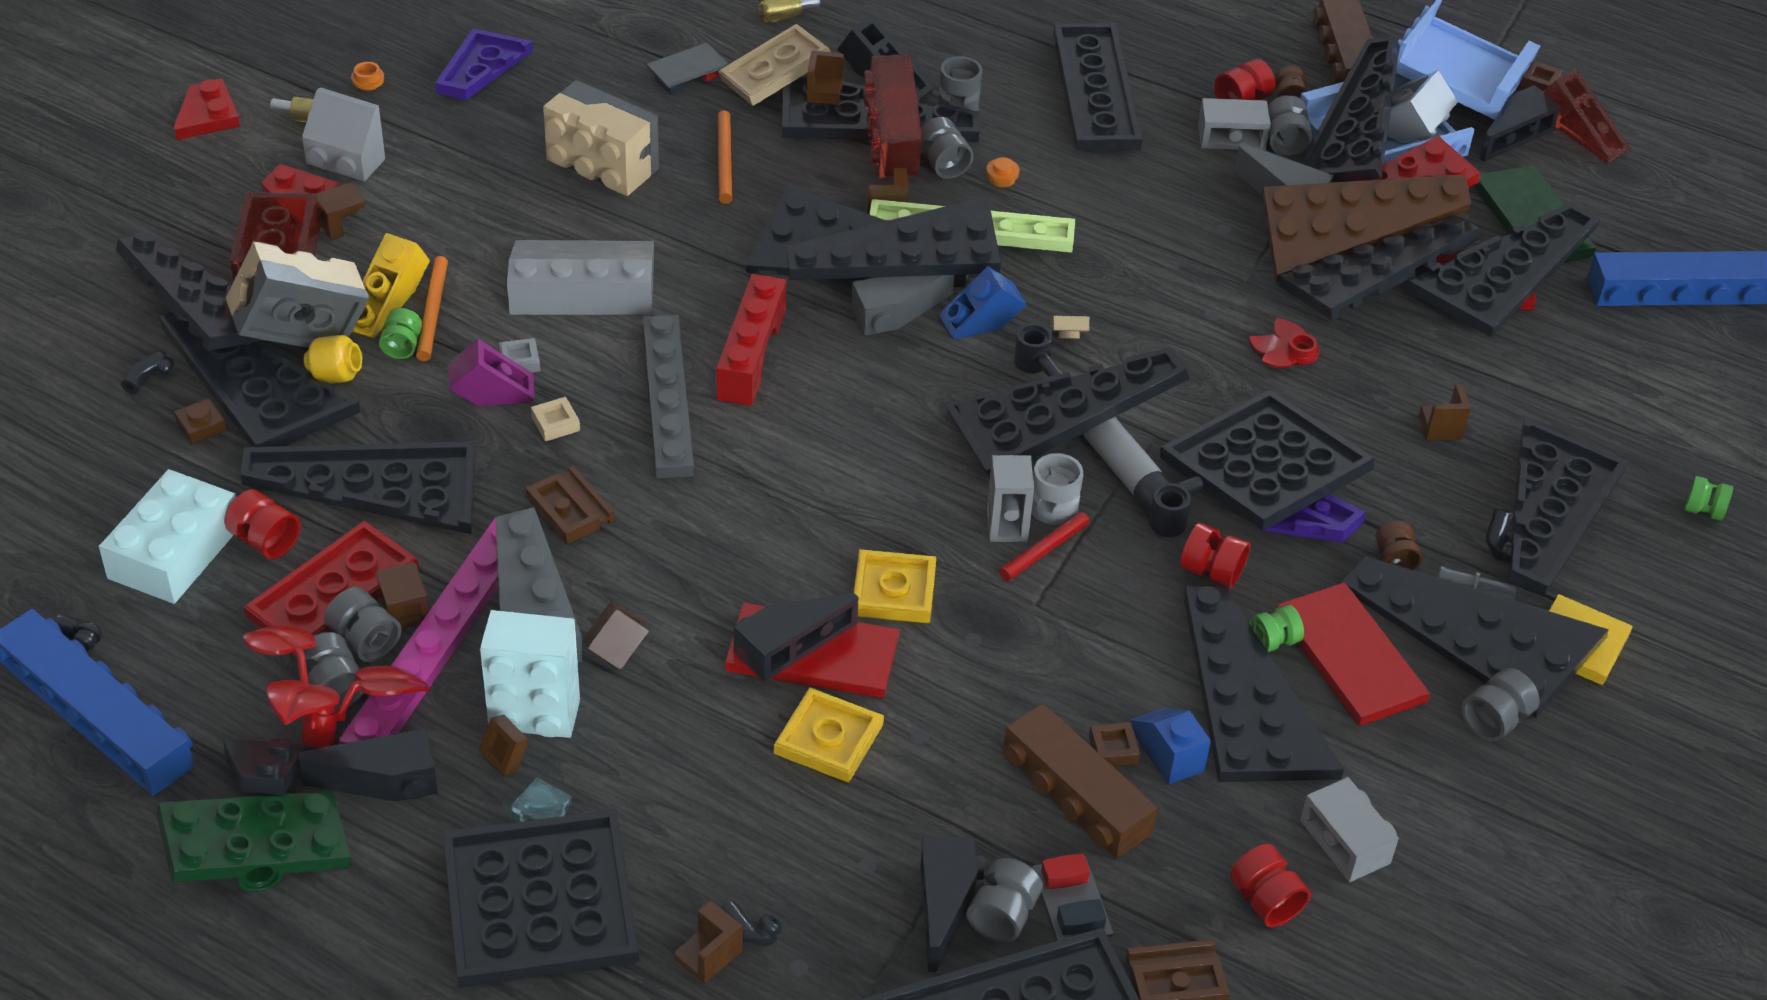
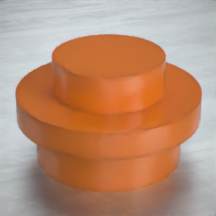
(367, 76)
(1002, 172)

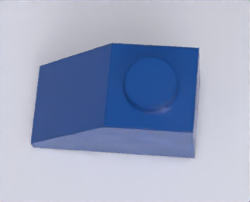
(1173, 742)

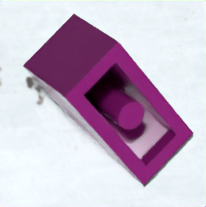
(489, 377)

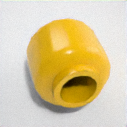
(333, 359)

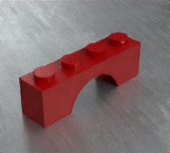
(745, 348)

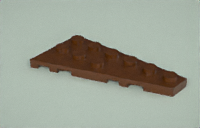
(1336, 217)

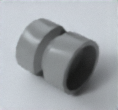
(1056, 488)

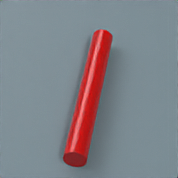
(1044, 546)

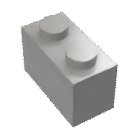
(1233, 122)
(1010, 498)
(1349, 829)

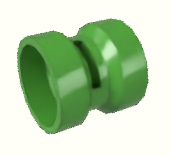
(400, 333)
(1700, 495)
(1278, 628)

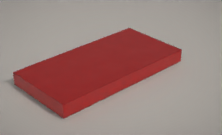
(307, 591)
(1356, 656)
(851, 663)

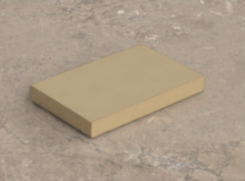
(772, 64)

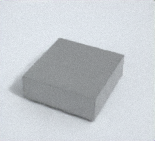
(522, 352)

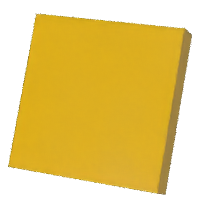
(895, 586)
(1602, 660)
(828, 734)

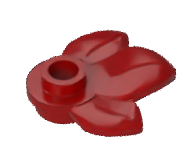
(1287, 346)

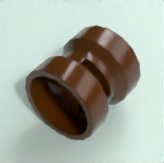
(1290, 81)
(1398, 544)

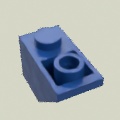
(983, 305)

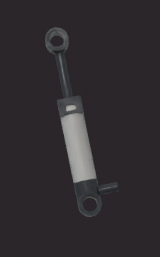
(1164, 501)

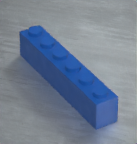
(1678, 278)
(95, 702)

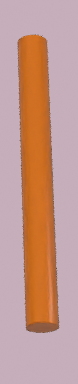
(724, 157)
(432, 309)

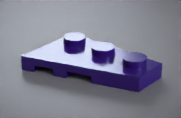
(480, 61)

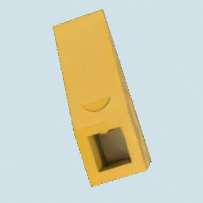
(390, 281)

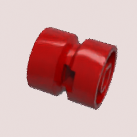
(1247, 82)
(262, 524)
(1215, 555)
(1273, 891)

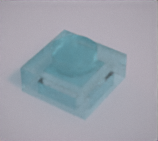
(540, 802)

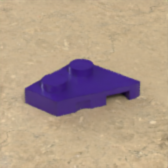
(1324, 519)

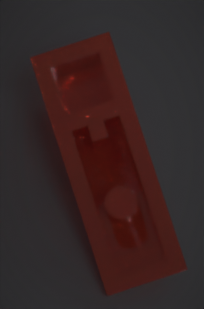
(1585, 118)

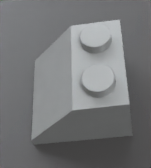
(1420, 108)
(343, 135)

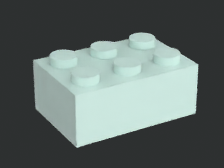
(168, 536)
(531, 672)

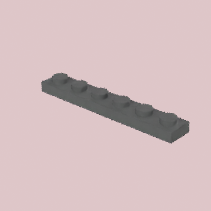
(668, 397)

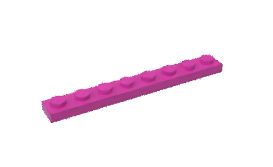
(433, 640)

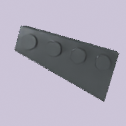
(528, 571)

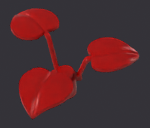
(316, 702)

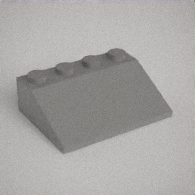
(580, 277)

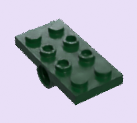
(252, 838)

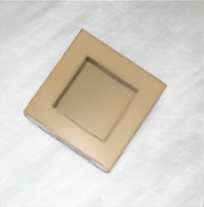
(1069, 326)
(555, 419)

